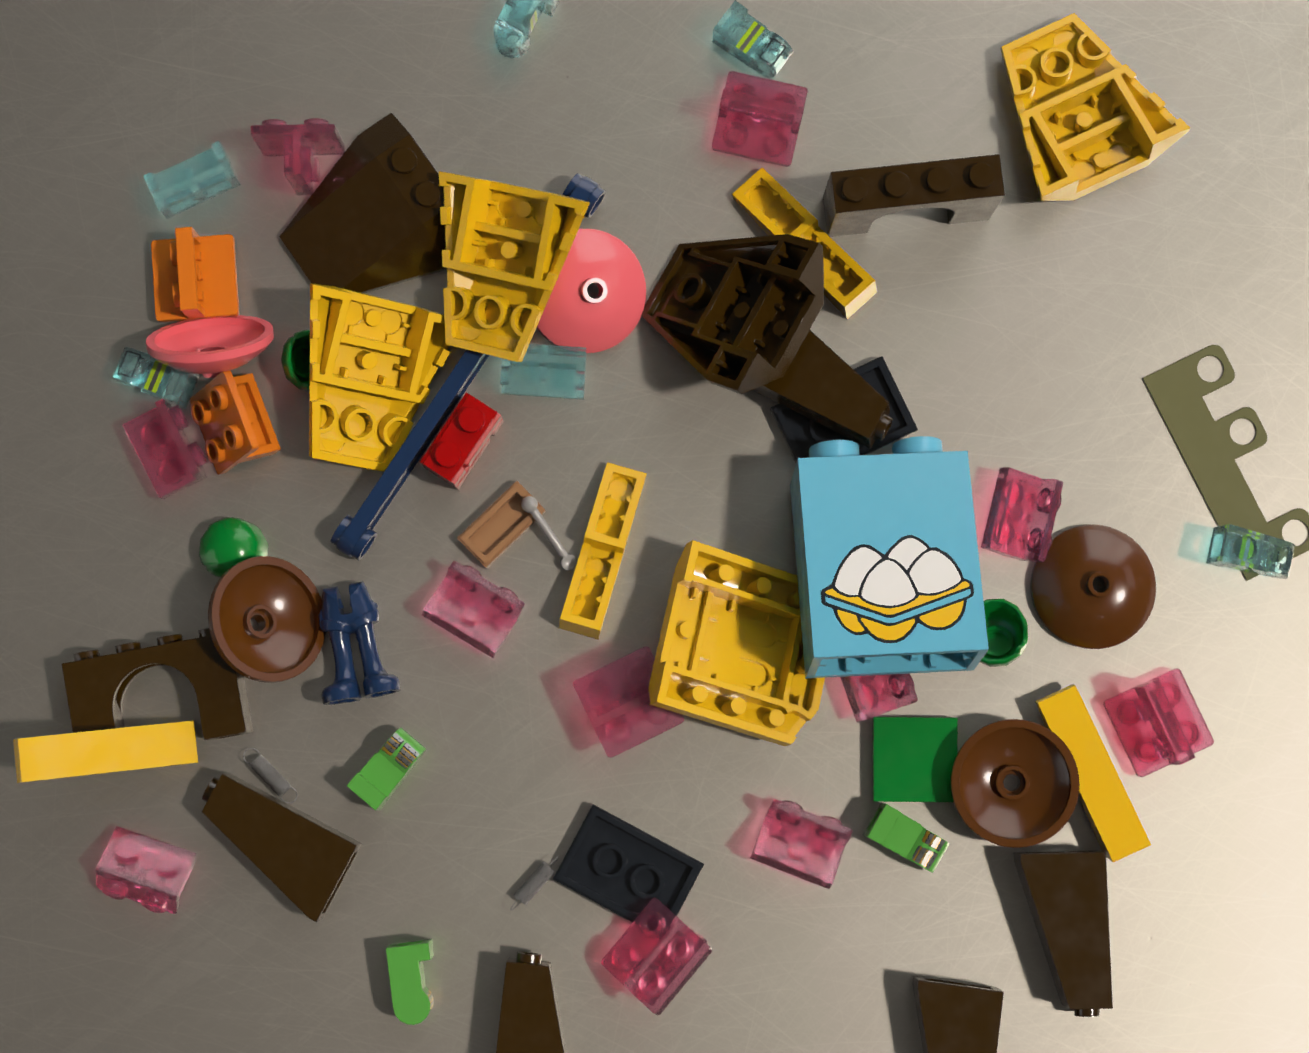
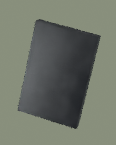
(802, 432)
(625, 866)

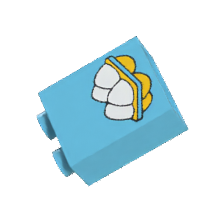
(887, 560)

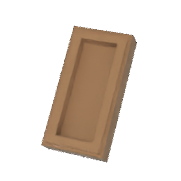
(499, 526)

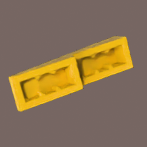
(780, 213)
(602, 551)
(105, 751)
(1100, 787)

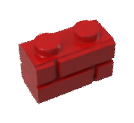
(462, 441)

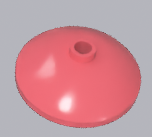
(601, 322)
(210, 343)

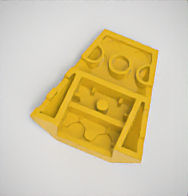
(1083, 111)
(501, 260)
(368, 373)

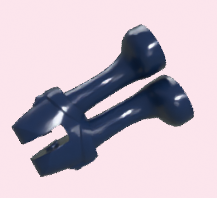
(340, 626)

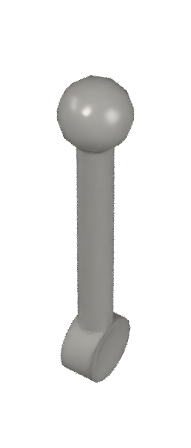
(567, 561)

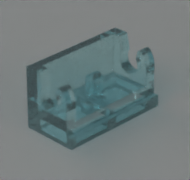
(192, 181)
(546, 372)

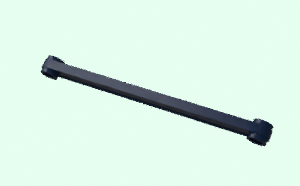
(356, 533)

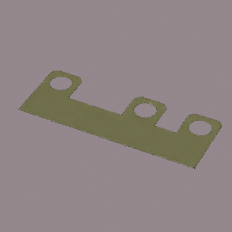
(1209, 447)

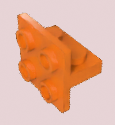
(194, 276)
(233, 421)

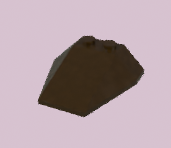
(372, 215)
(739, 306)

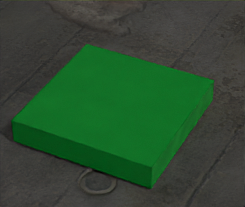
(913, 758)

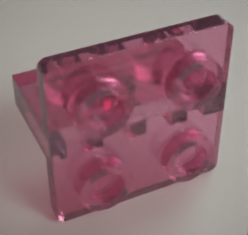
(759, 118)
(298, 146)
(620, 703)
(1159, 723)
(656, 956)

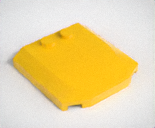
(734, 647)

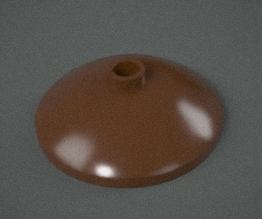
(1065, 592)
(286, 615)
(1044, 791)

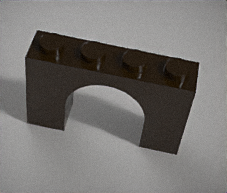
(964, 186)
(98, 684)

